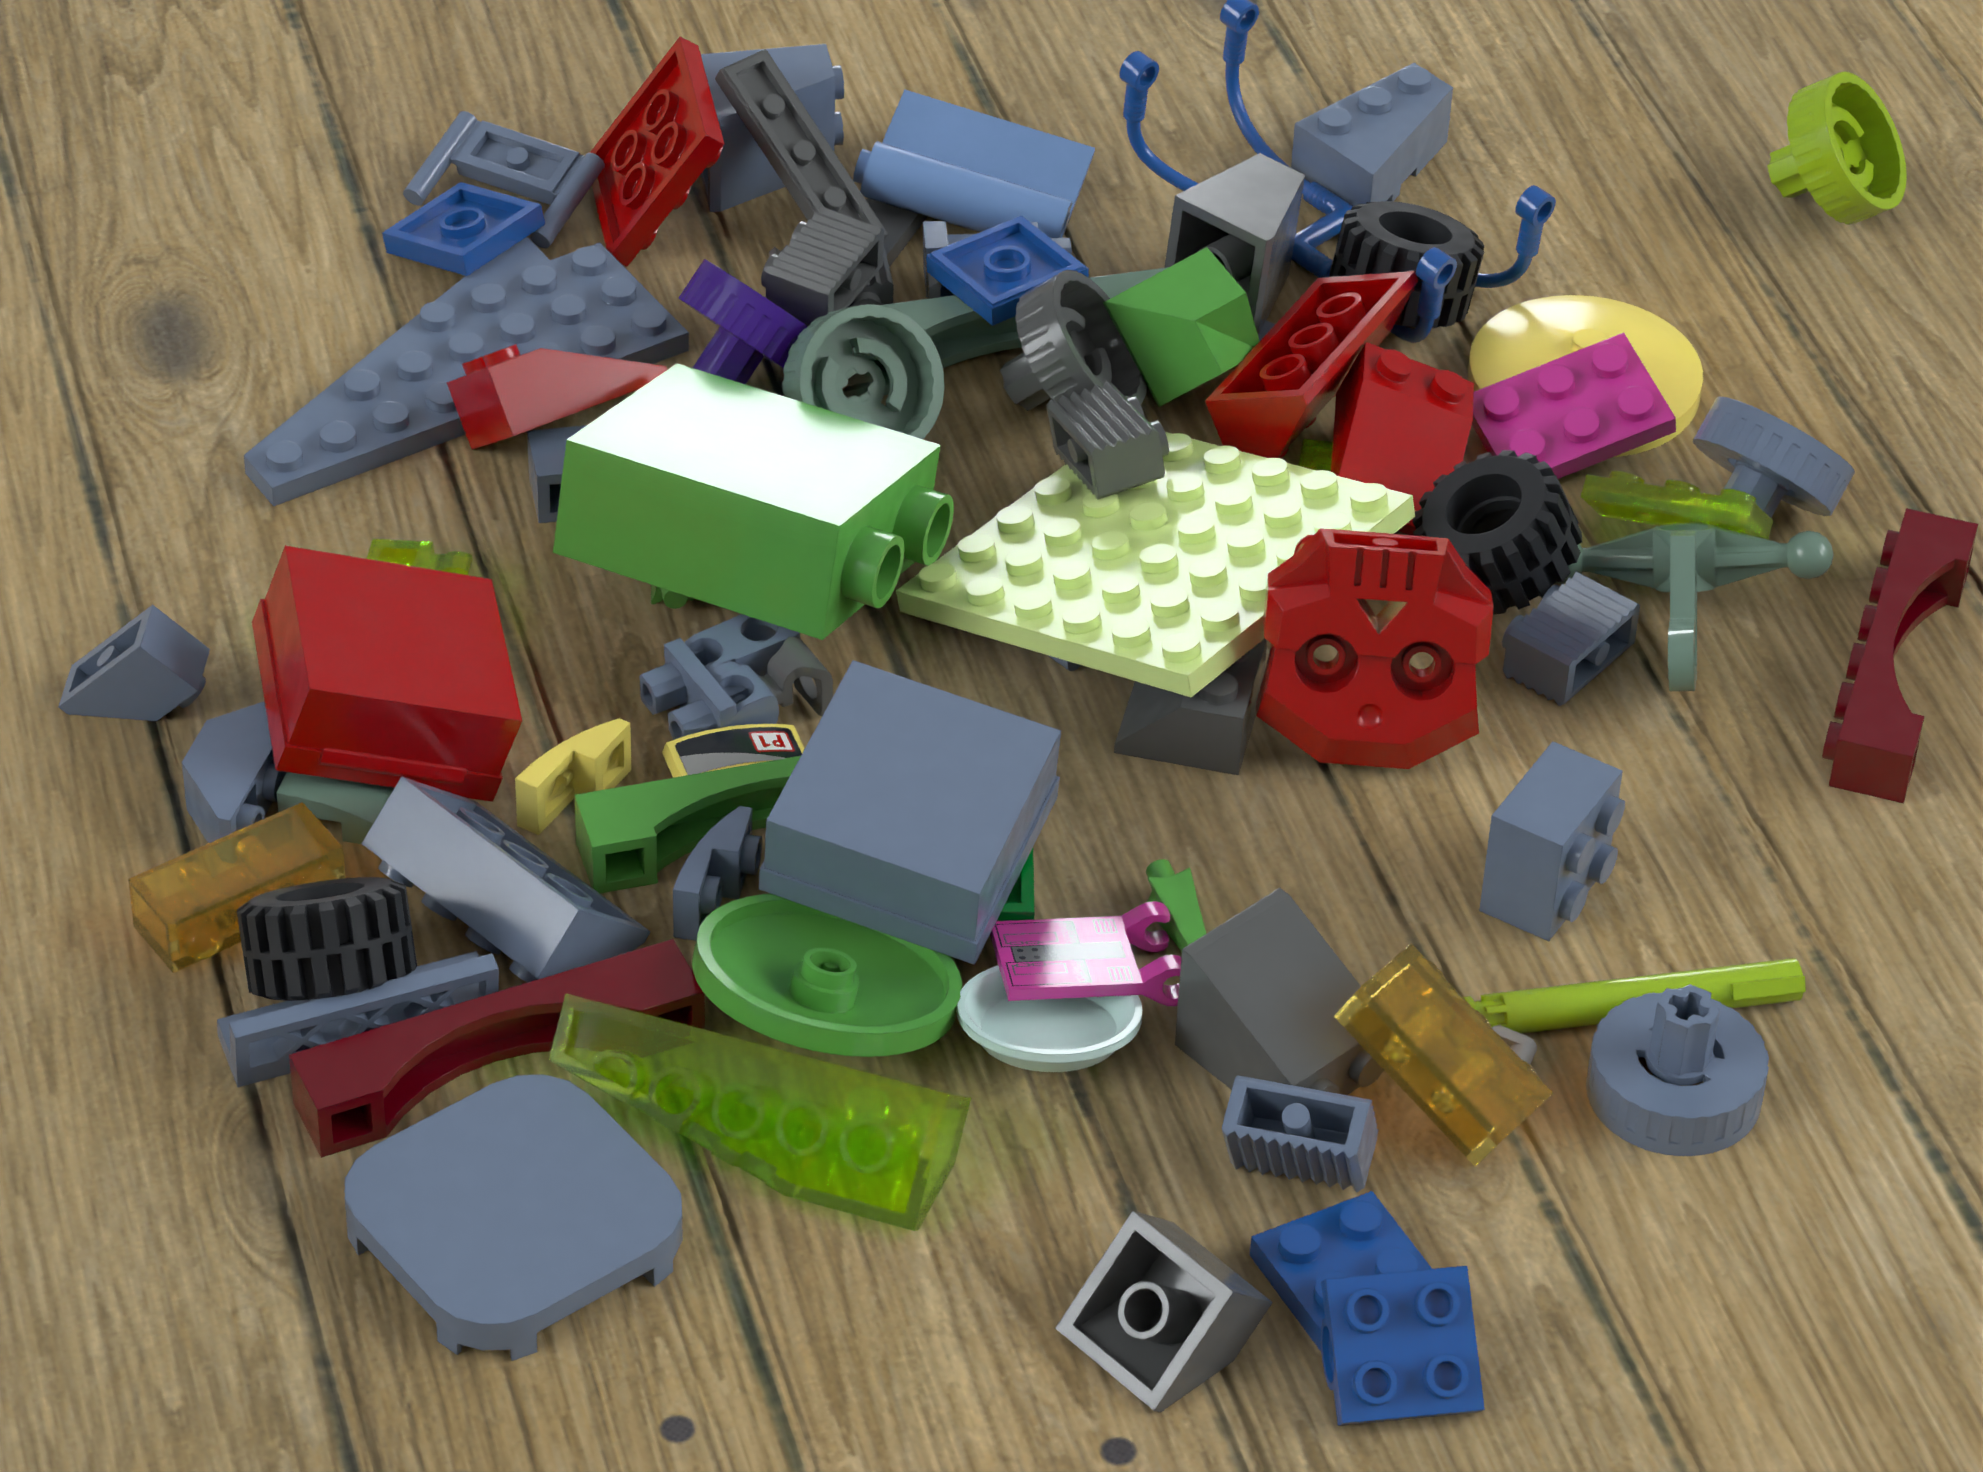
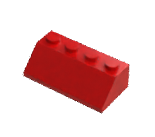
(1305, 360)

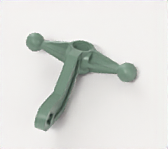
(1697, 559)

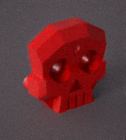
(1369, 698)

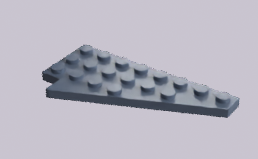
(399, 392)

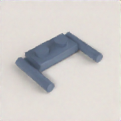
(513, 164)

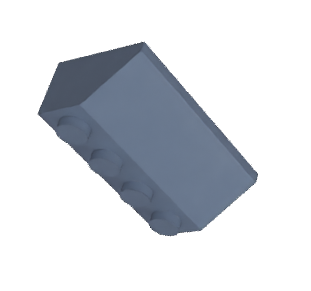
(496, 883)

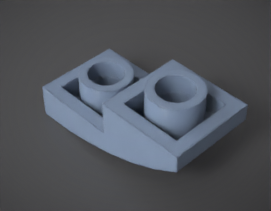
(715, 871)

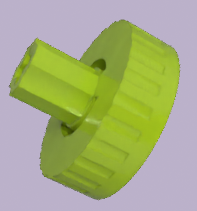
(1841, 150)

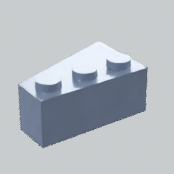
(1375, 136)

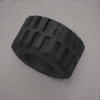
(1395, 237)
(1505, 524)
(326, 938)

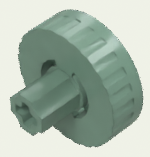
(824, 364)

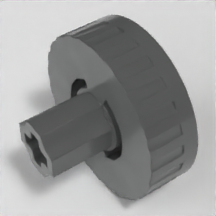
(1068, 344)

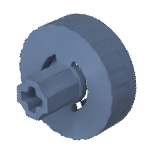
(1772, 458)
(1684, 1043)

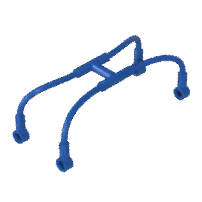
(1434, 267)

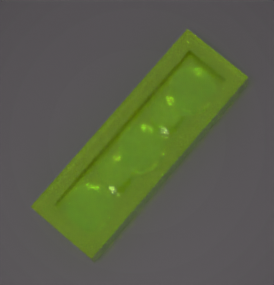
(1630, 499)

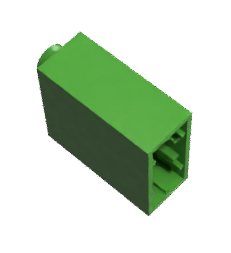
(750, 501)

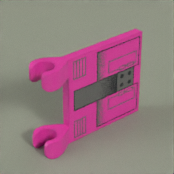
(1086, 957)

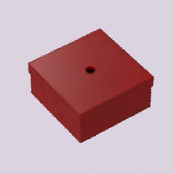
(385, 673)

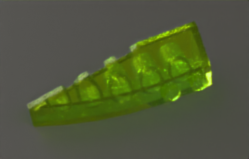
(776, 1113)

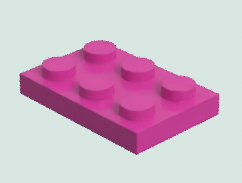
(1575, 408)

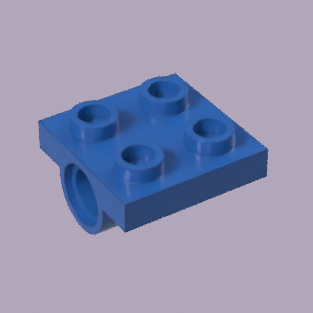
(1401, 1345)

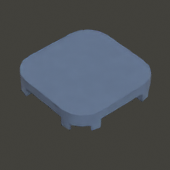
(513, 1211)

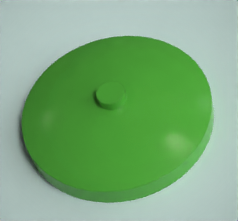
(823, 979)

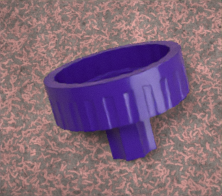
(747, 324)

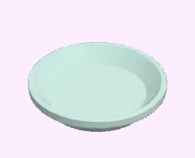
(1046, 1032)

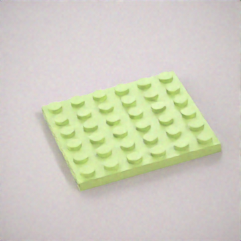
(1150, 578)

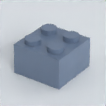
(1552, 841)

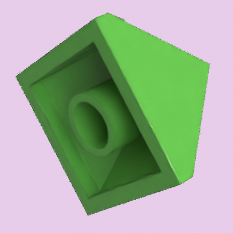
(1185, 325)

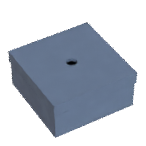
(911, 811)

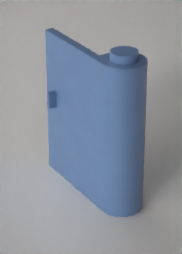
(973, 168)

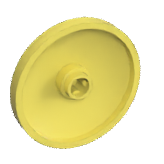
(1563, 324)

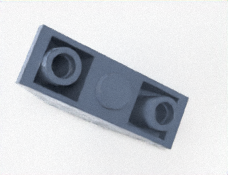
(231, 772)

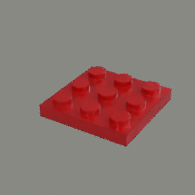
(656, 151)

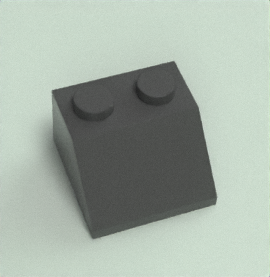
(1197, 730)
(1162, 1312)

